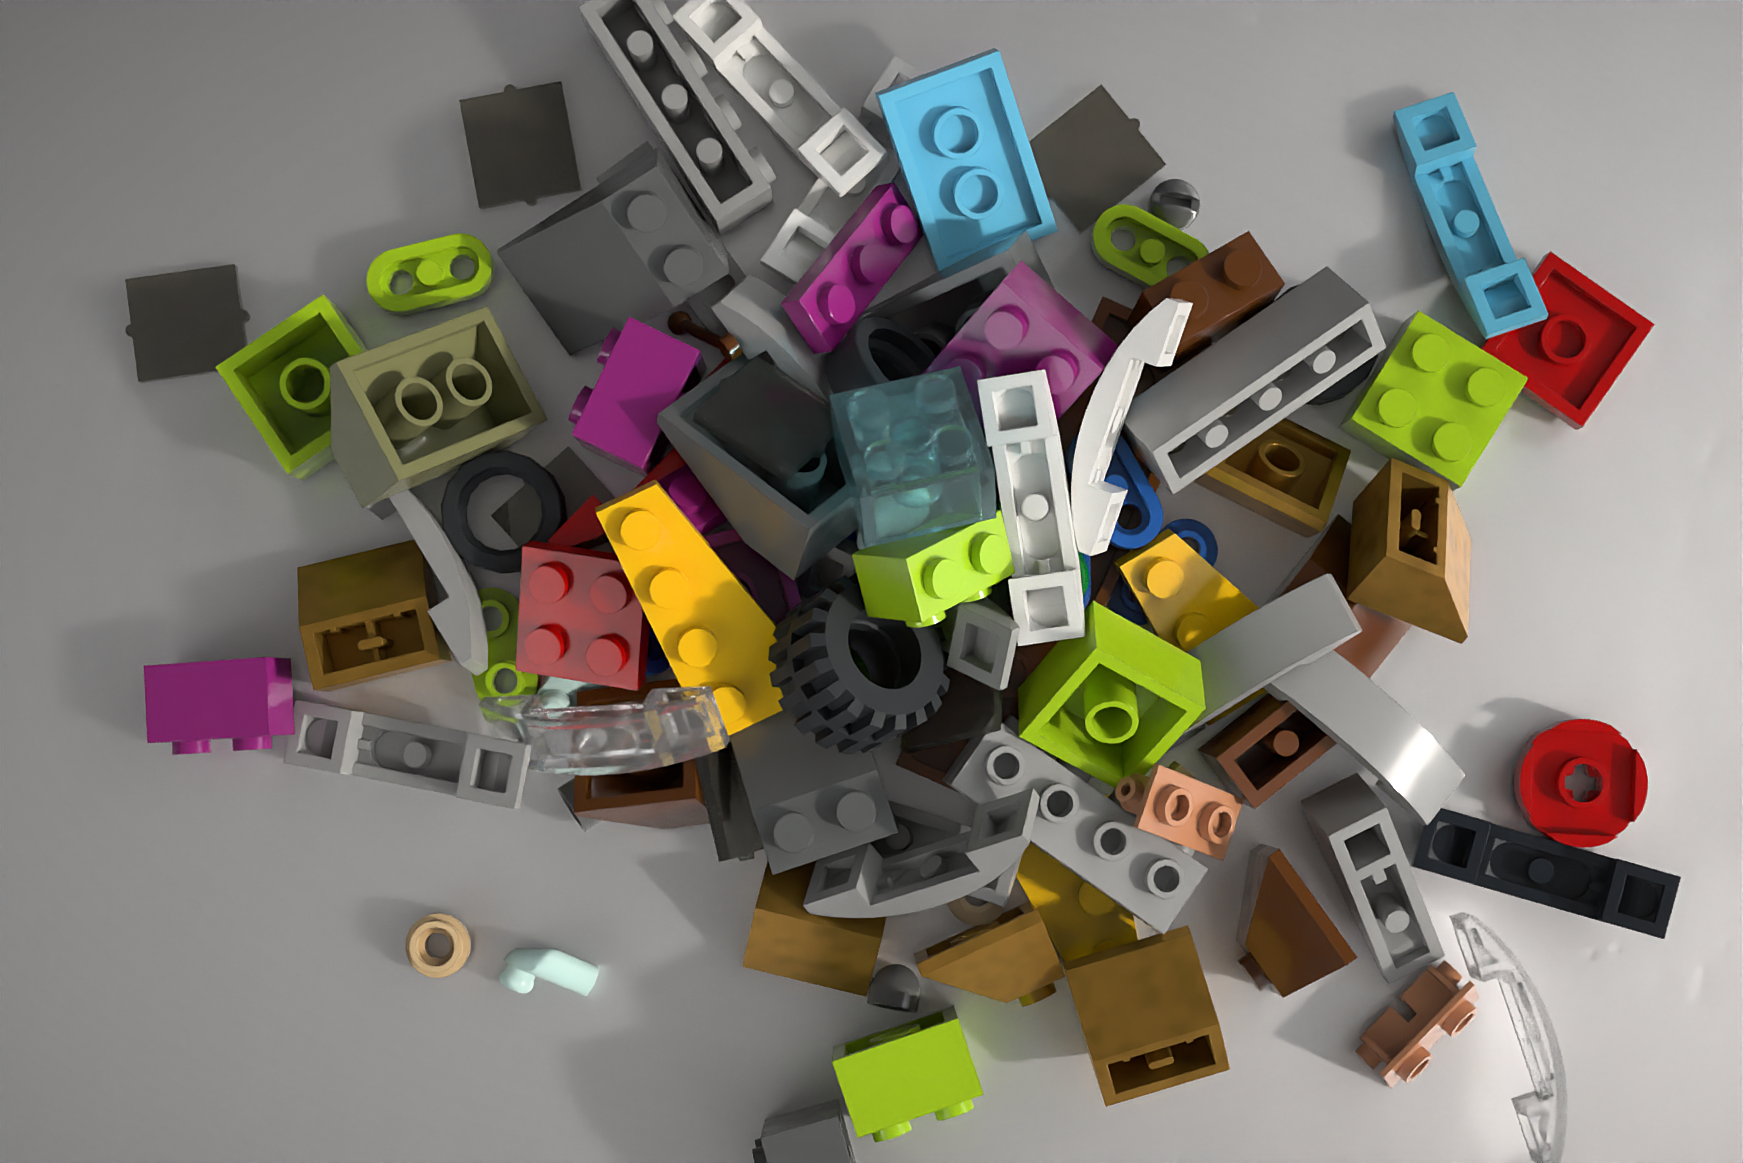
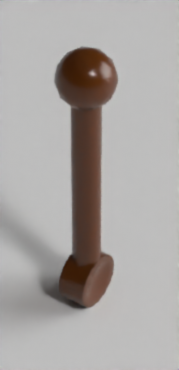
(681, 324)

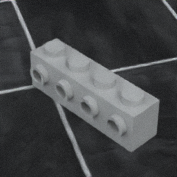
(680, 109)
(1252, 379)
(1081, 825)

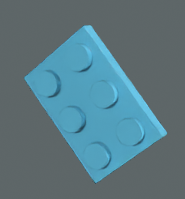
(966, 158)

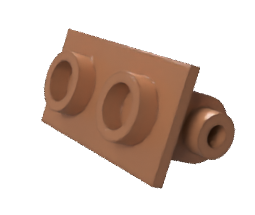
(1181, 809)
(1438, 1010)

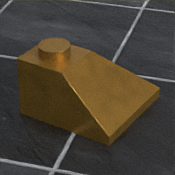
(997, 959)

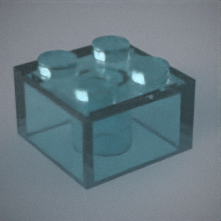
(913, 456)

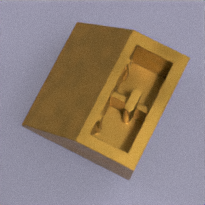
(1411, 551)
(368, 616)
(1146, 1015)

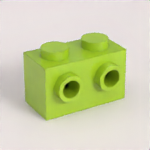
(933, 571)

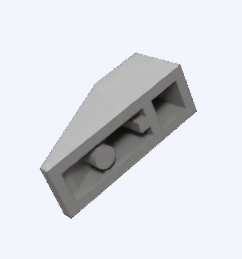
(1373, 876)

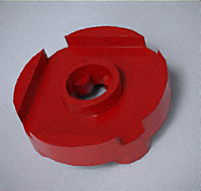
(1606, 756)

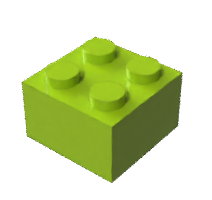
(286, 383)
(1433, 400)
(1110, 698)
(907, 1075)

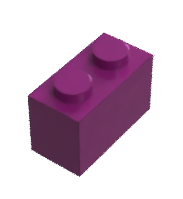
(218, 701)

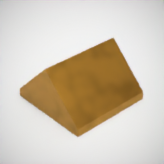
(1283, 476)
(810, 946)

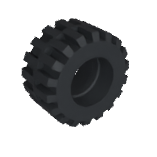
(830, 691)

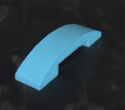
(1464, 219)

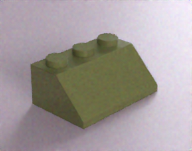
(427, 405)

